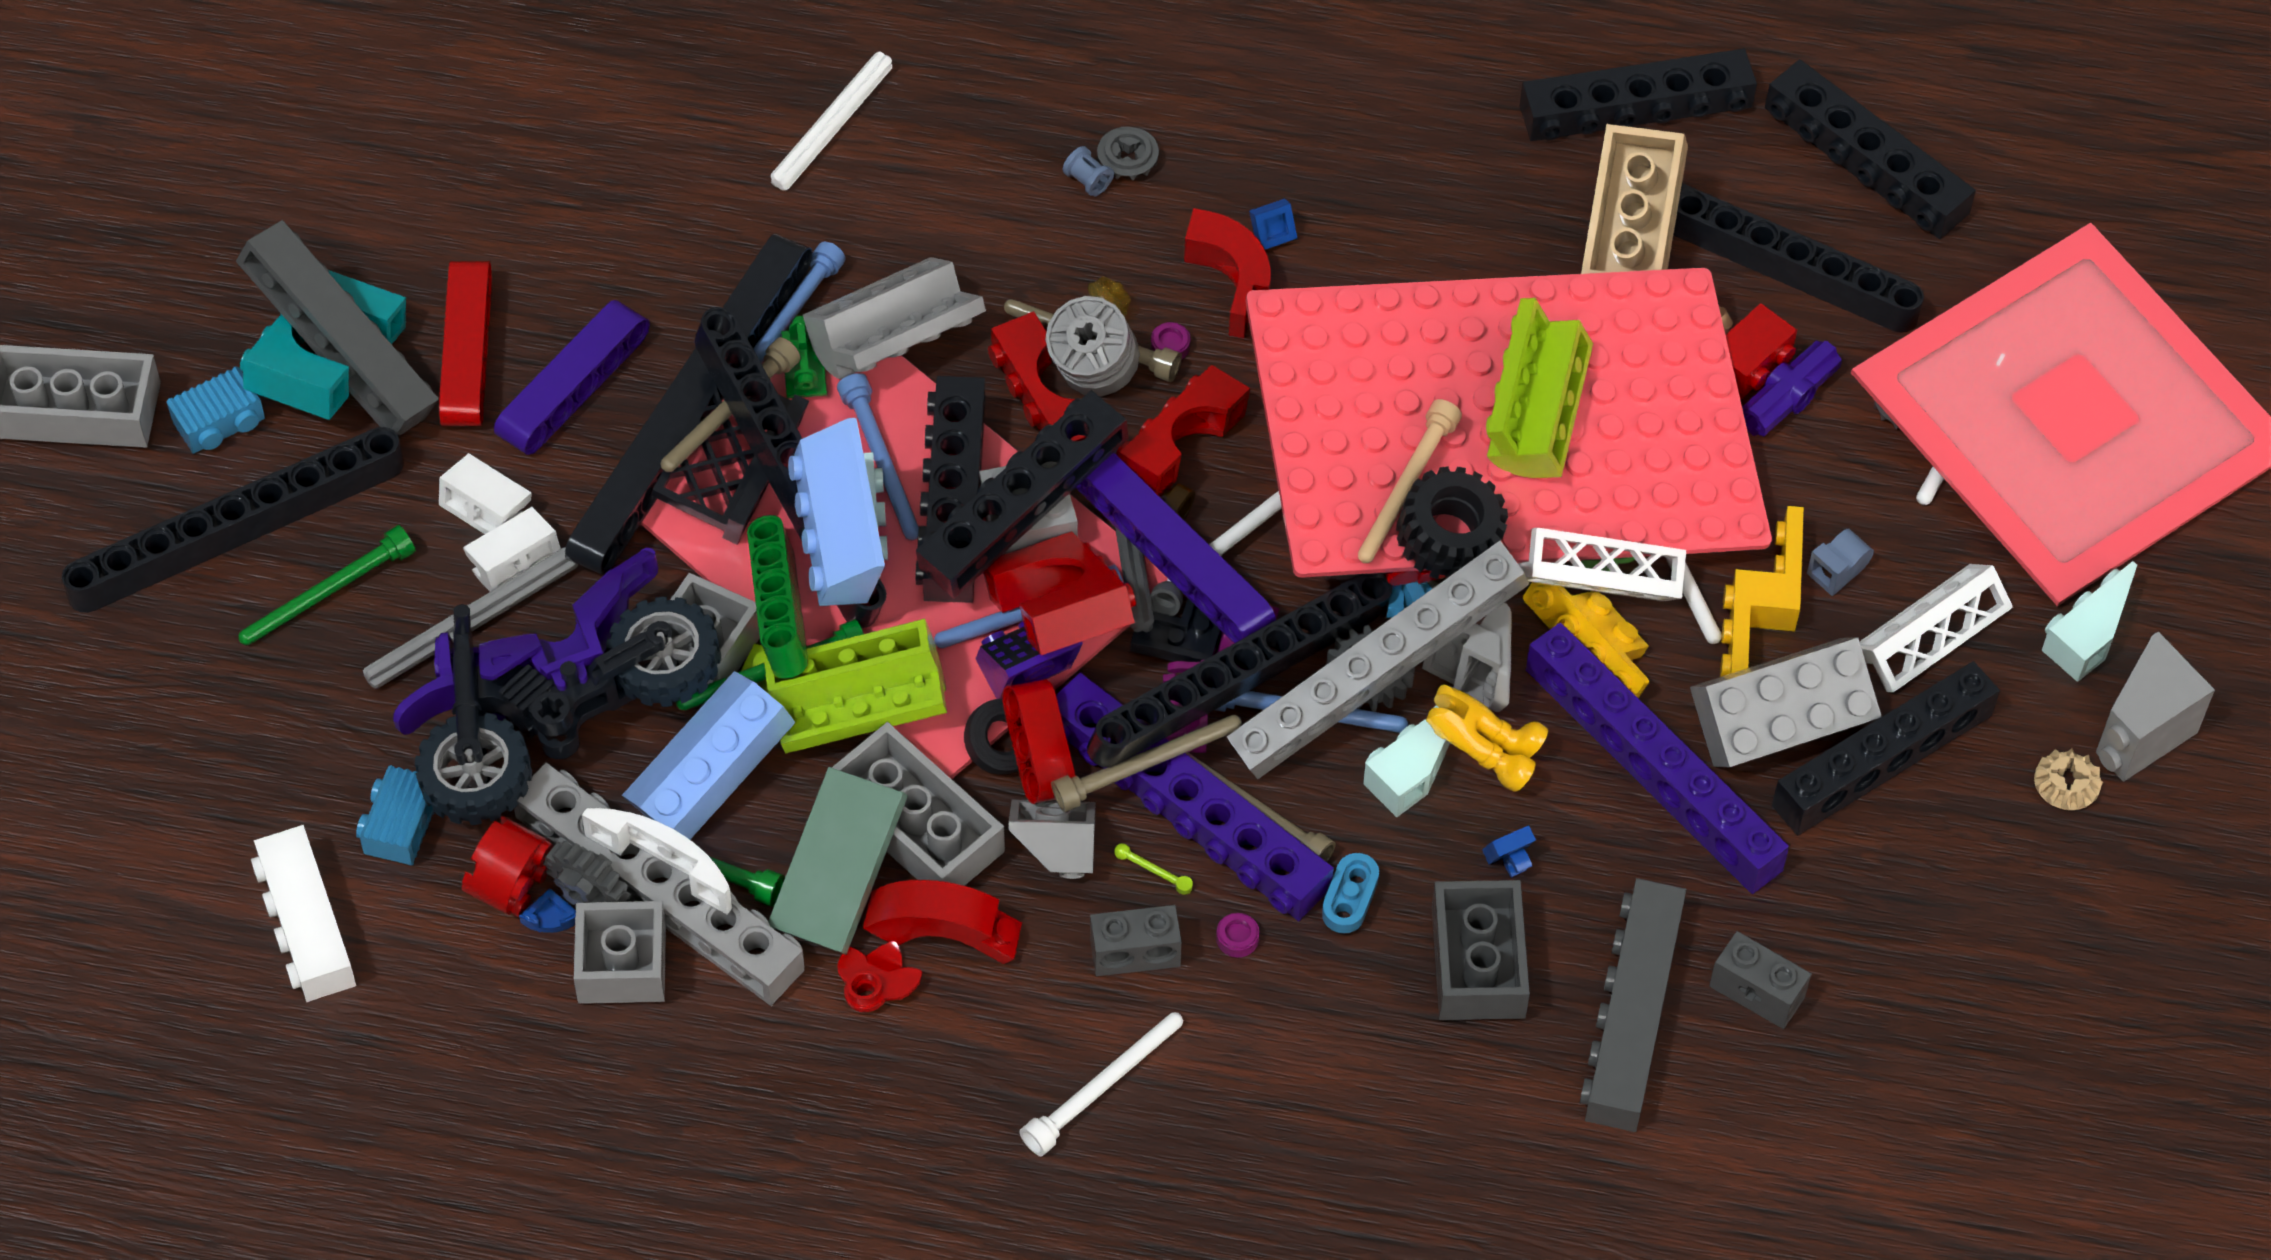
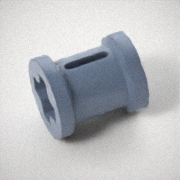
(1088, 171)

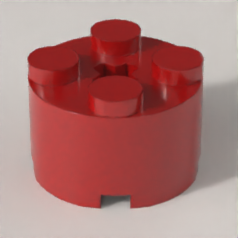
(507, 866)

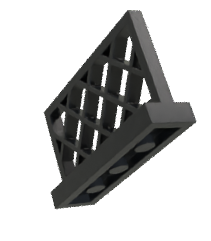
(748, 489)

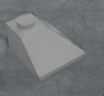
(1056, 838)

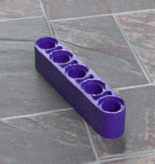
(571, 377)

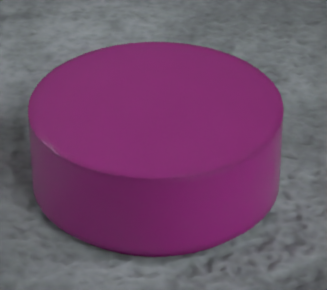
(1171, 336)
(1237, 935)

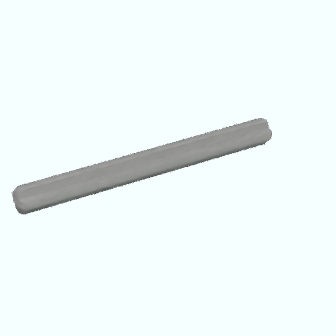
(481, 612)

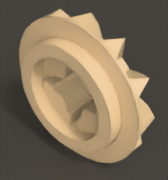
(2052, 785)

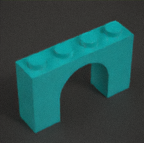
(295, 377)

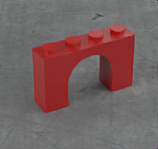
(1061, 592)

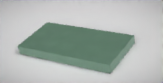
(837, 860)

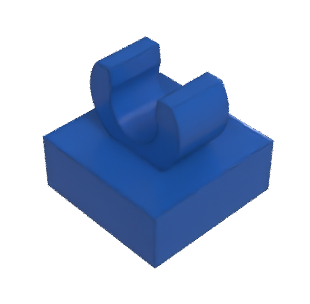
(1273, 223)
(1511, 850)

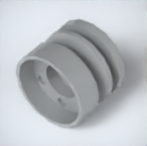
(1102, 363)

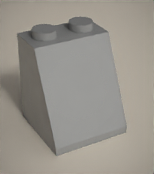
(2154, 711)

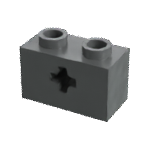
(1760, 979)

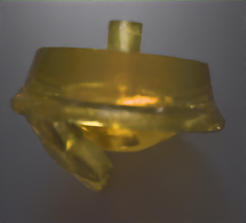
(1111, 292)

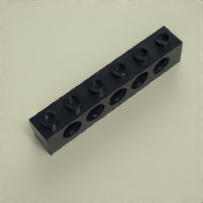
(1637, 94)
(1869, 149)
(961, 401)
(958, 567)
(1885, 748)

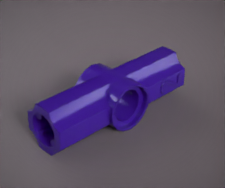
(1790, 387)

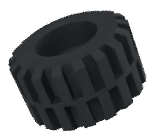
(1453, 495)

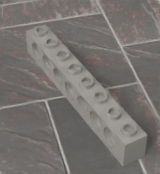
(1378, 659)
(763, 974)

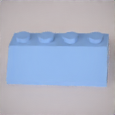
(837, 515)
(710, 756)

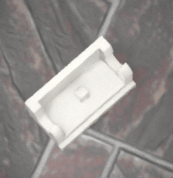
(480, 494)
(512, 548)

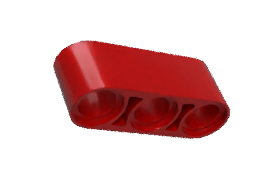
(1037, 737)

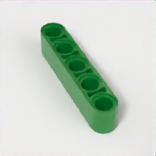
(777, 597)

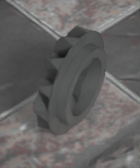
(1128, 140)

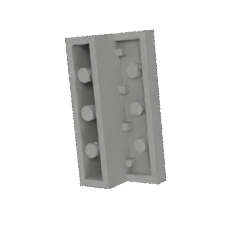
(890, 317)

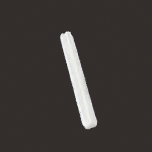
(831, 121)

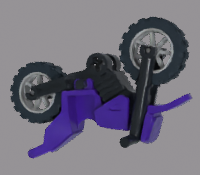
(549, 688)

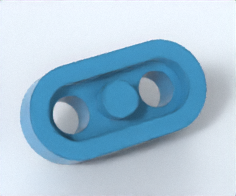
(1348, 895)

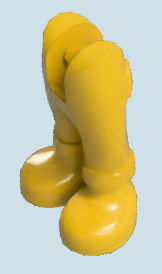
(1484, 736)

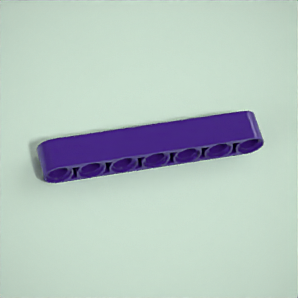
(1176, 549)

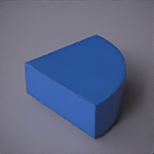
(549, 914)

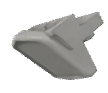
(1479, 660)

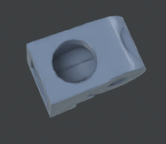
(1842, 558)

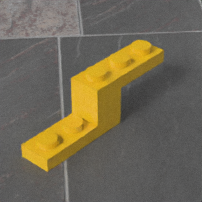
(1764, 598)

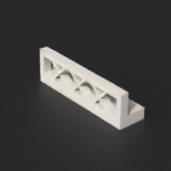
(1605, 581)
(1925, 614)

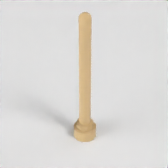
(1441, 420)

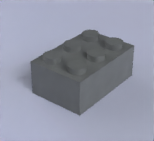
(1480, 950)

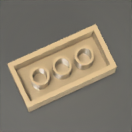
(1635, 200)

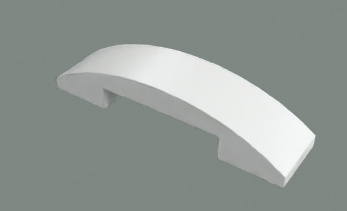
(619, 828)

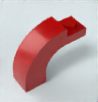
(1233, 250)
(942, 910)

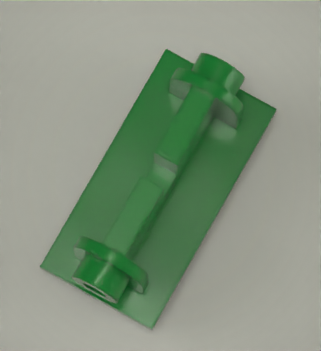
(807, 376)

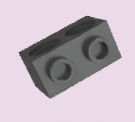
(1135, 940)

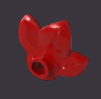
(879, 973)

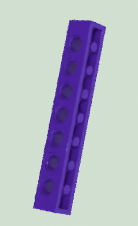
(1657, 758)
(1294, 893)

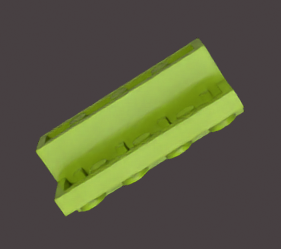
(1538, 393)
(861, 686)

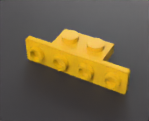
(1596, 626)

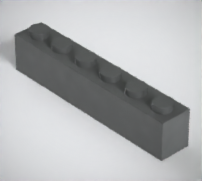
(336, 327)
(1634, 1006)

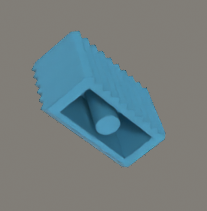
(215, 411)
(396, 817)

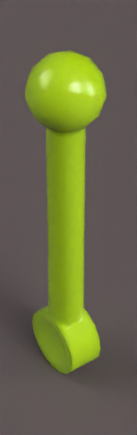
(1183, 884)

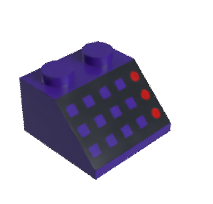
(1013, 660)

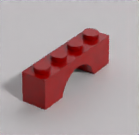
(1023, 355)
(1206, 406)

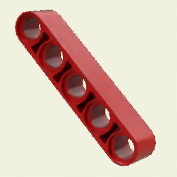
(465, 343)

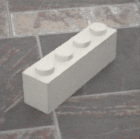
(304, 914)

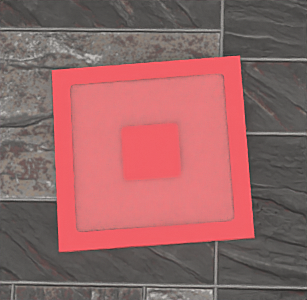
(2072, 412)

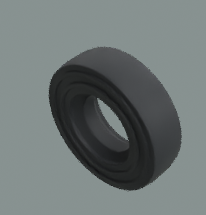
(977, 742)

